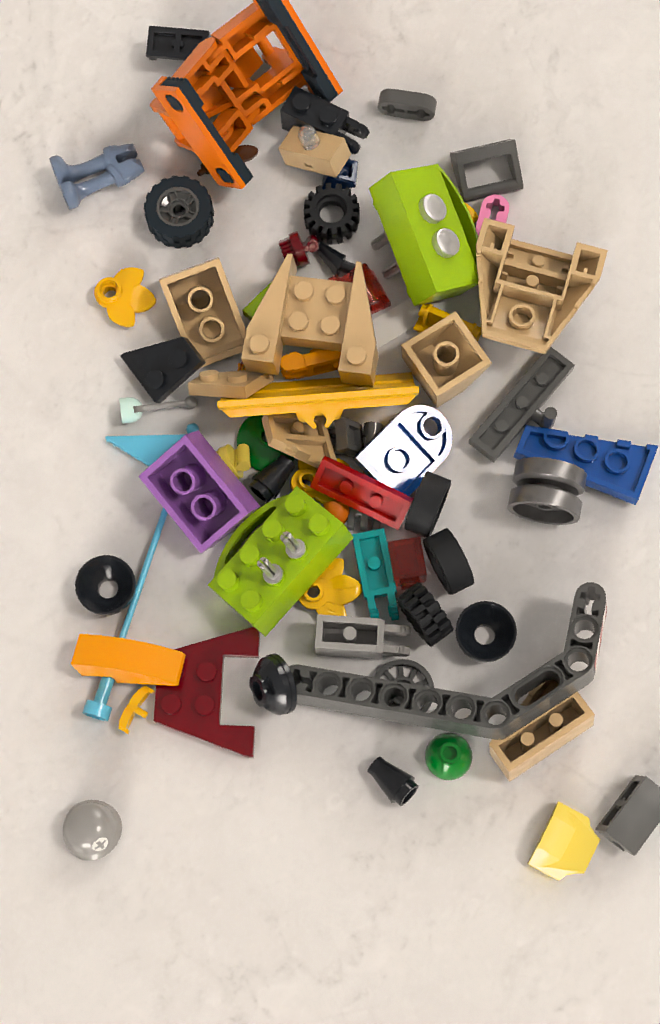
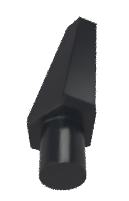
(334, 259)

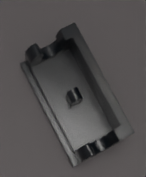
(173, 42)

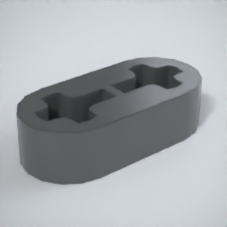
(407, 104)

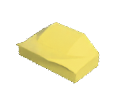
(564, 844)

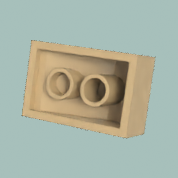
(205, 310)

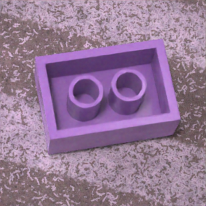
(199, 491)

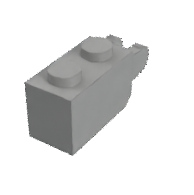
(357, 637)

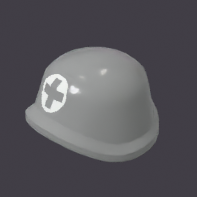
(92, 829)

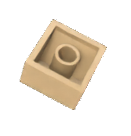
(445, 359)

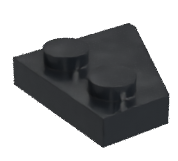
(164, 366)

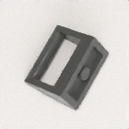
(483, 152)

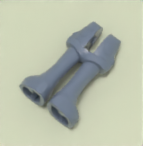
(116, 160)

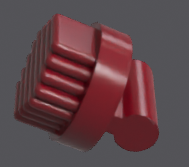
(295, 246)

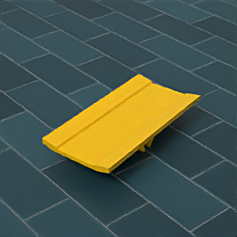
(322, 397)

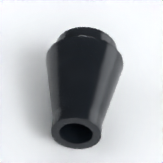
(272, 478)
(393, 781)

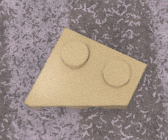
(228, 384)
(297, 438)

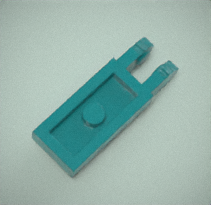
(375, 571)

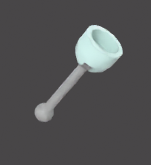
(133, 409)

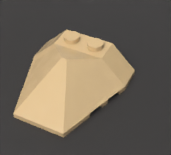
(530, 289)

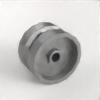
(547, 491)

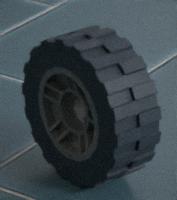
(175, 196)

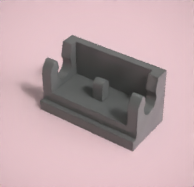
(633, 815)

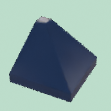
(346, 177)

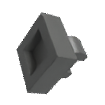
(348, 437)

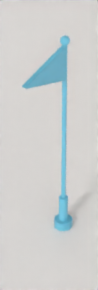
(146, 450)

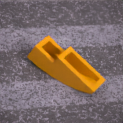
(127, 660)

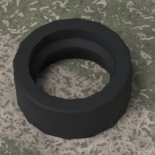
(427, 504)
(448, 561)

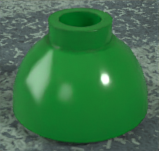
(448, 756)

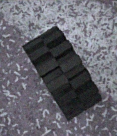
(327, 197)
(424, 614)

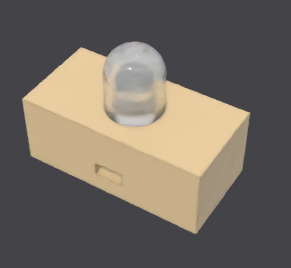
(314, 151)

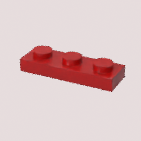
(361, 492)

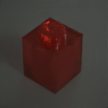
(407, 562)

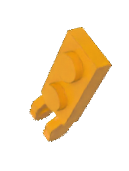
(306, 365)

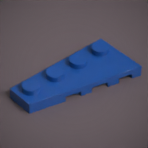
(610, 466)

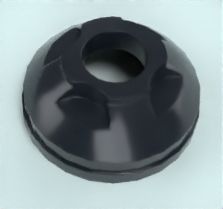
(94, 574)
(490, 615)
(274, 685)

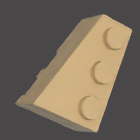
(542, 735)

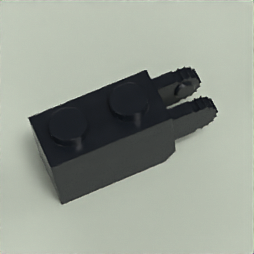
(307, 109)

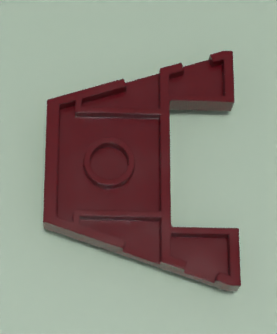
(197, 700)

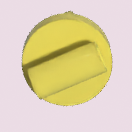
(237, 460)

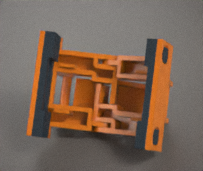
(228, 60)

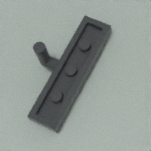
(523, 405)

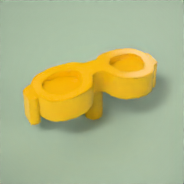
(134, 707)

